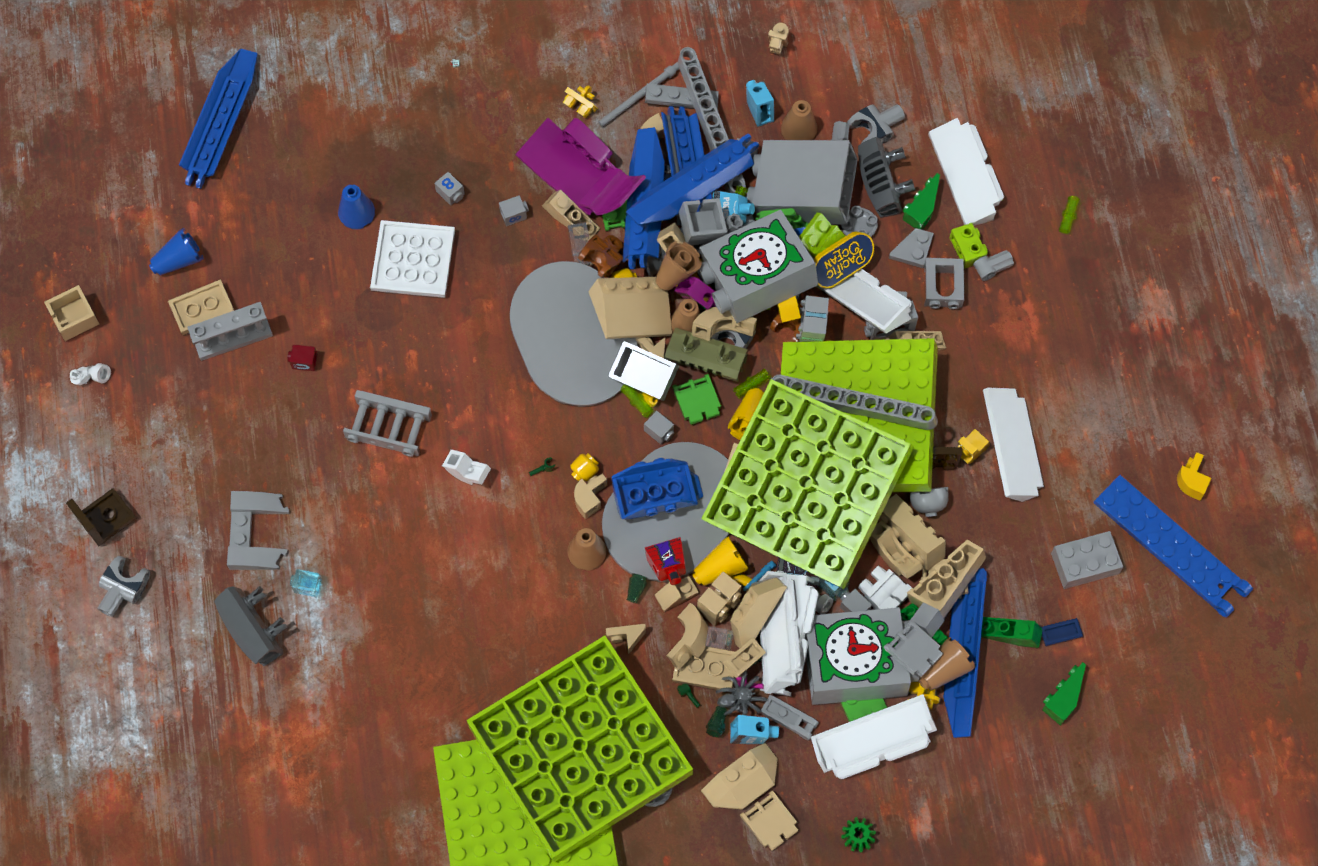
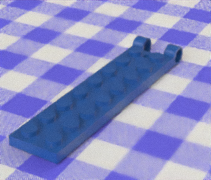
(1171, 544)

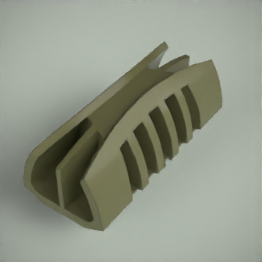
(706, 355)

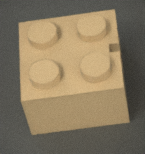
(71, 313)
(716, 604)

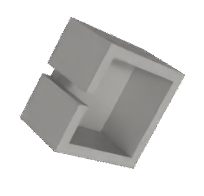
(704, 225)

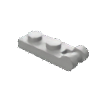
(788, 717)

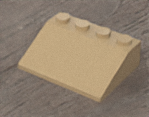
(631, 307)

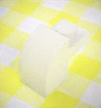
(465, 468)

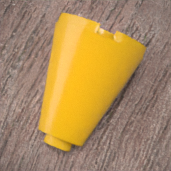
(745, 412)
(721, 559)

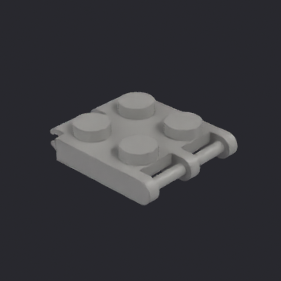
(915, 650)

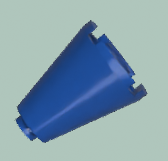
(355, 208)
(176, 254)

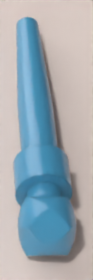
(771, 565)

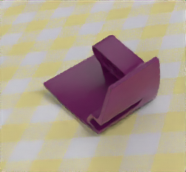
(578, 166)

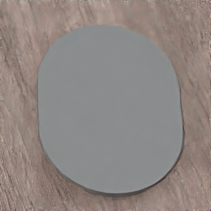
(563, 336)
(629, 537)

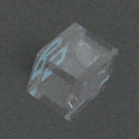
(719, 638)

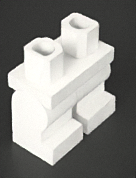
(887, 591)

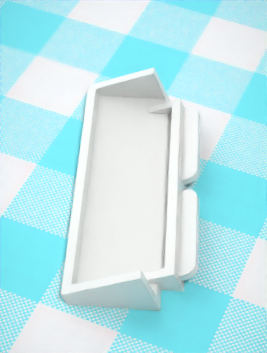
(968, 177)
(876, 304)
(1013, 443)
(806, 602)
(781, 639)
(874, 738)

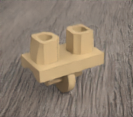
(778, 38)

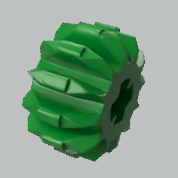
(866, 834)

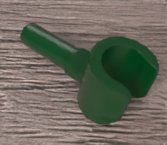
(545, 467)
(685, 689)

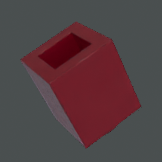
(302, 357)

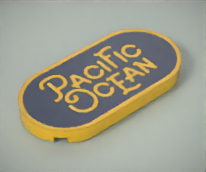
(843, 259)

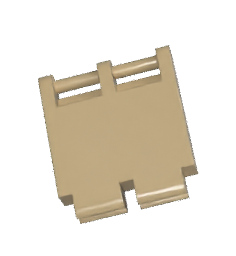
(770, 822)

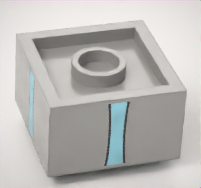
(813, 319)

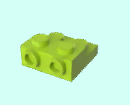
(820, 235)

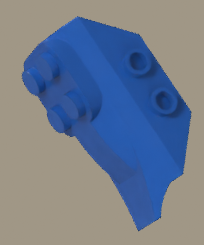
(655, 488)

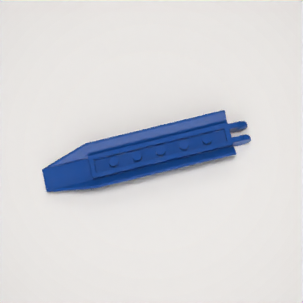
(218, 117)
(686, 139)
(646, 160)
(694, 181)
(966, 630)

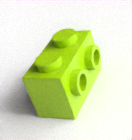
(968, 244)

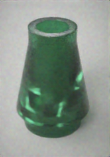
(636, 586)
(717, 722)

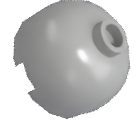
(930, 502)

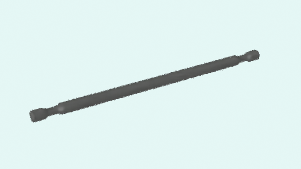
(673, 144)

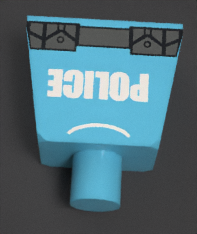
(734, 203)
(751, 730)

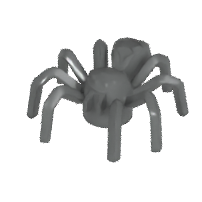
(741, 695)

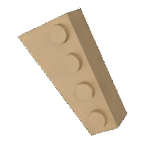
(913, 532)
(948, 579)

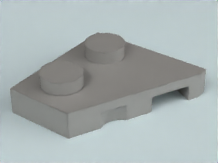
(913, 248)

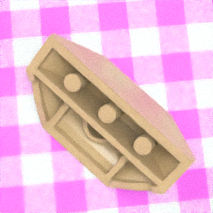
(755, 609)
(743, 779)

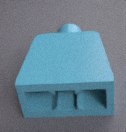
(758, 96)

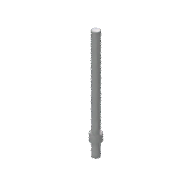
(668, 72)

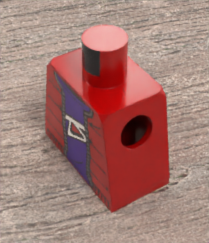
(667, 560)

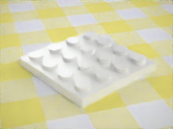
(412, 259)

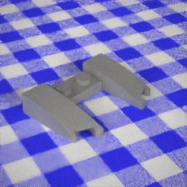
(240, 553)

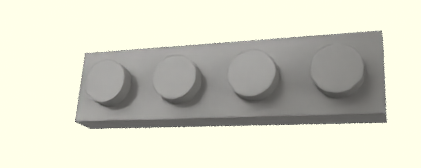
(673, 96)

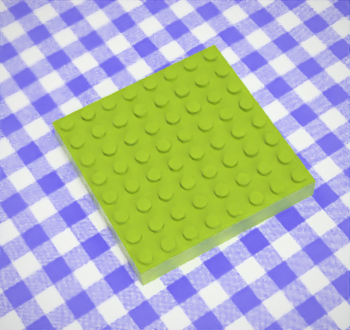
(882, 368)
(807, 483)
(579, 748)
(487, 824)

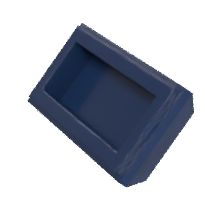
(1061, 632)

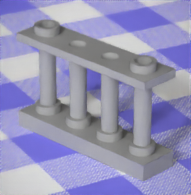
(230, 331)
(385, 405)

